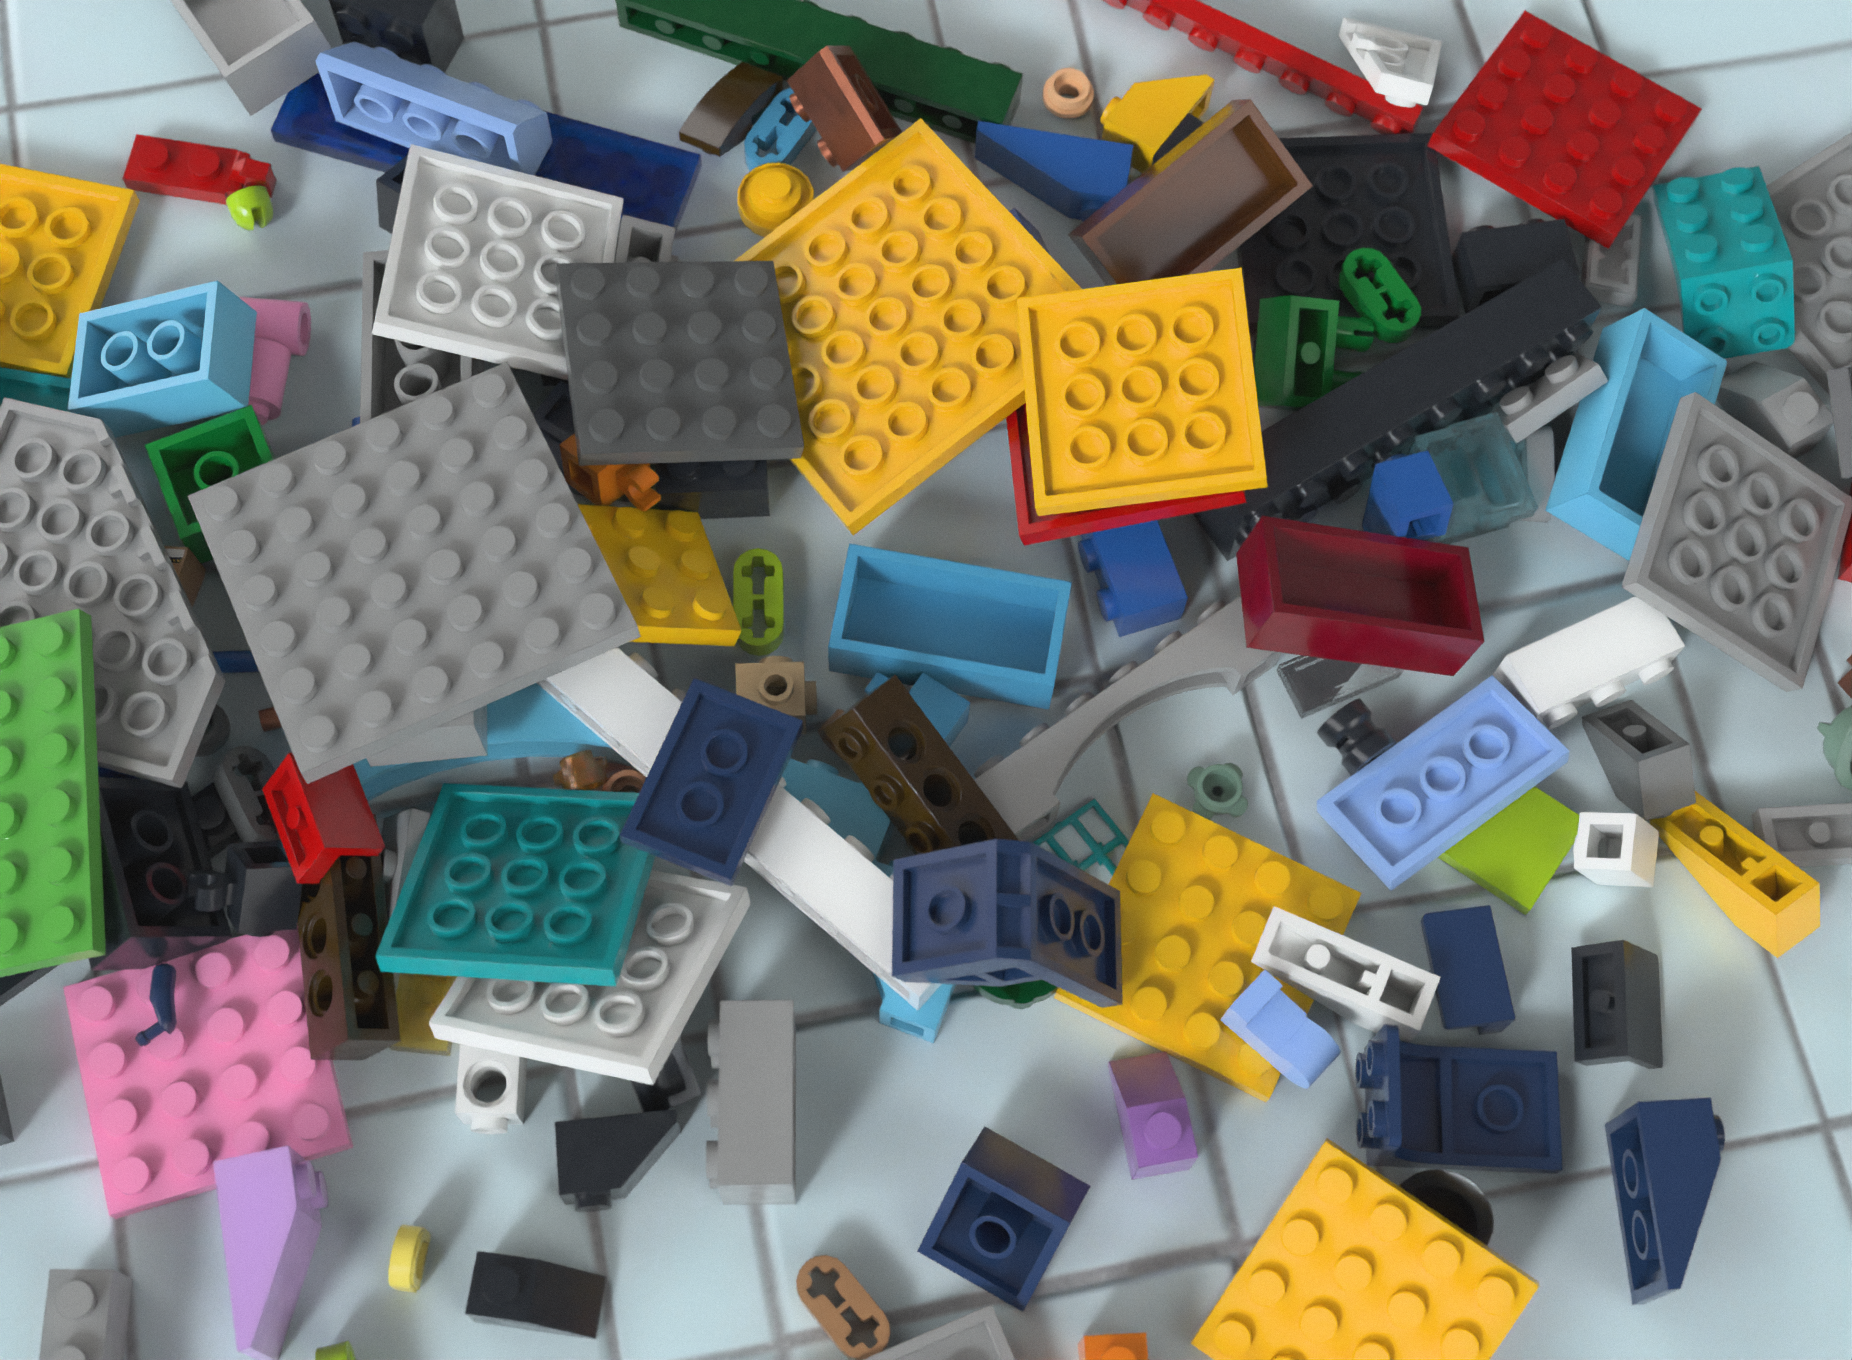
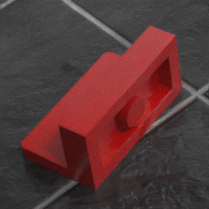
(320, 819)

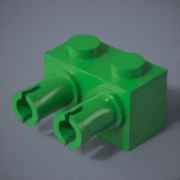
(1298, 350)

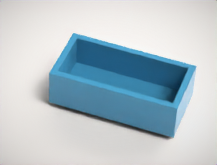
(955, 621)

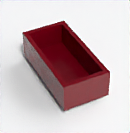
(1358, 596)

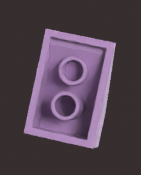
(269, 1236)

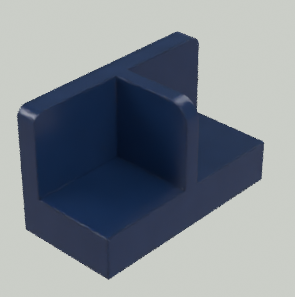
(1468, 959)

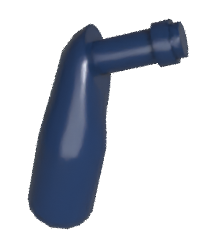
(163, 1002)

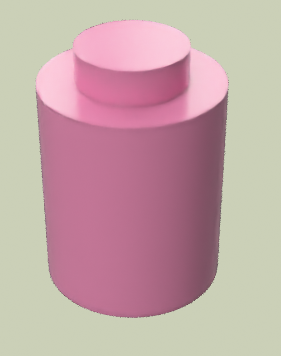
(283, 322)
(268, 378)

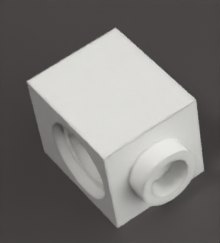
(476, 1066)

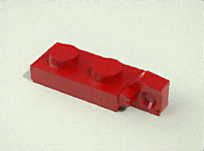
(193, 170)

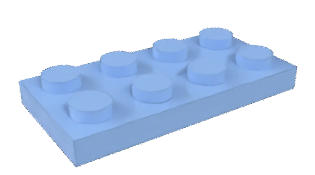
(1442, 782)

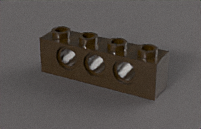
(913, 772)
(346, 994)

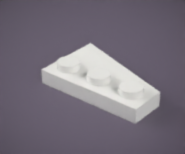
(1393, 60)

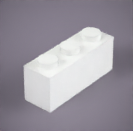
(1591, 661)

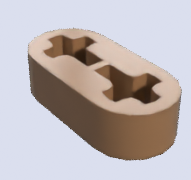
(854, 1298)

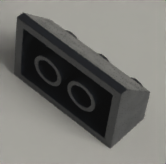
(146, 852)

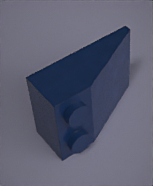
(1662, 1178)

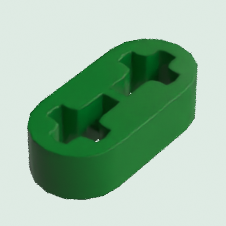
(1384, 293)

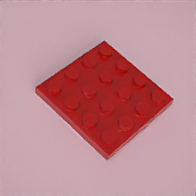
(1565, 128)

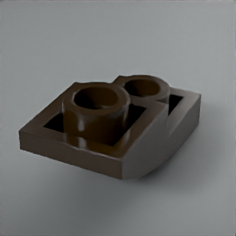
(727, 109)

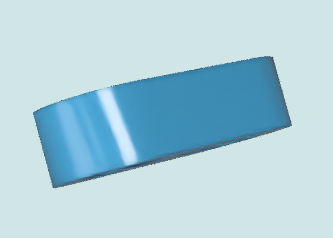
(773, 127)

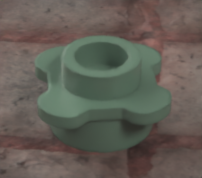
(1225, 777)

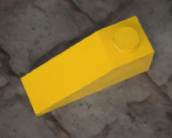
(1743, 875)

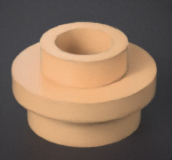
(1068, 82)

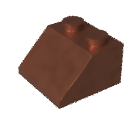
(842, 106)

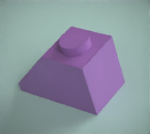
(1152, 1116)

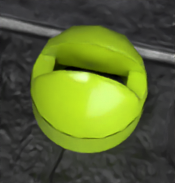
(249, 206)

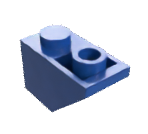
(1408, 498)

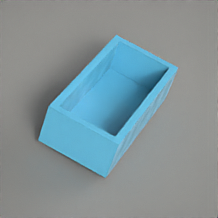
(1626, 425)

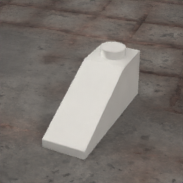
(1346, 974)

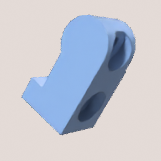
(1281, 1031)

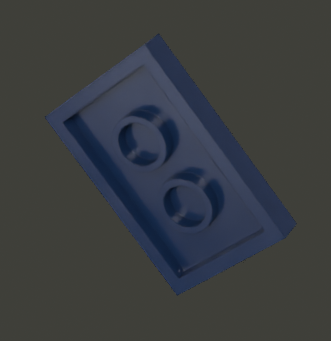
(712, 782)

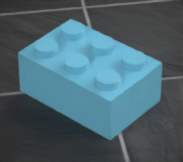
(164, 359)

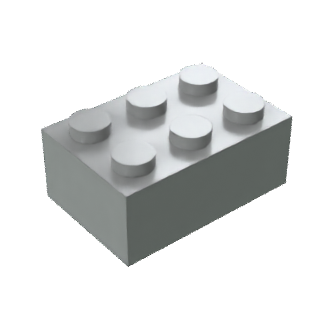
(753, 1102)

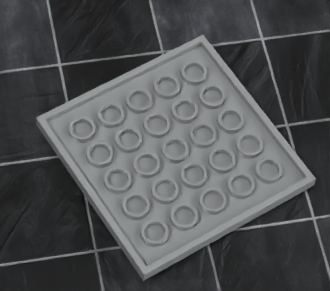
(410, 571)

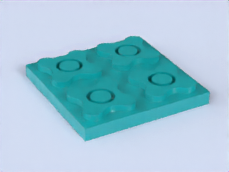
(520, 887)

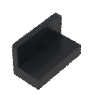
(1616, 1005)

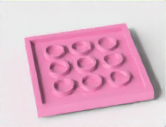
(215, 1088)

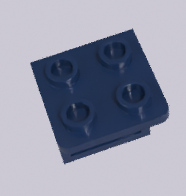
(1458, 1107)

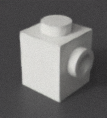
(1616, 849)

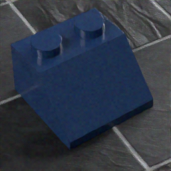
(1003, 1218)

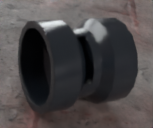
(1355, 736)

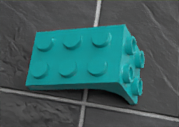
(1729, 261)

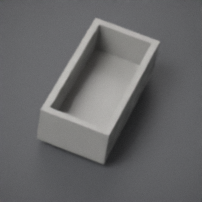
(257, 44)

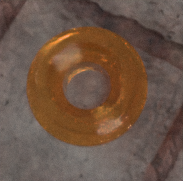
(581, 771)

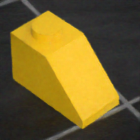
(1153, 112)

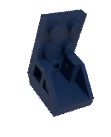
(1006, 918)

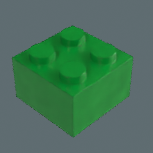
(202, 459)

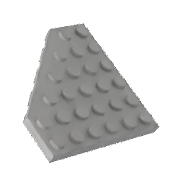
(87, 542)

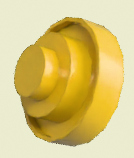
(772, 196)

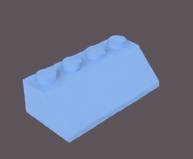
(431, 110)

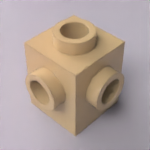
(778, 685)

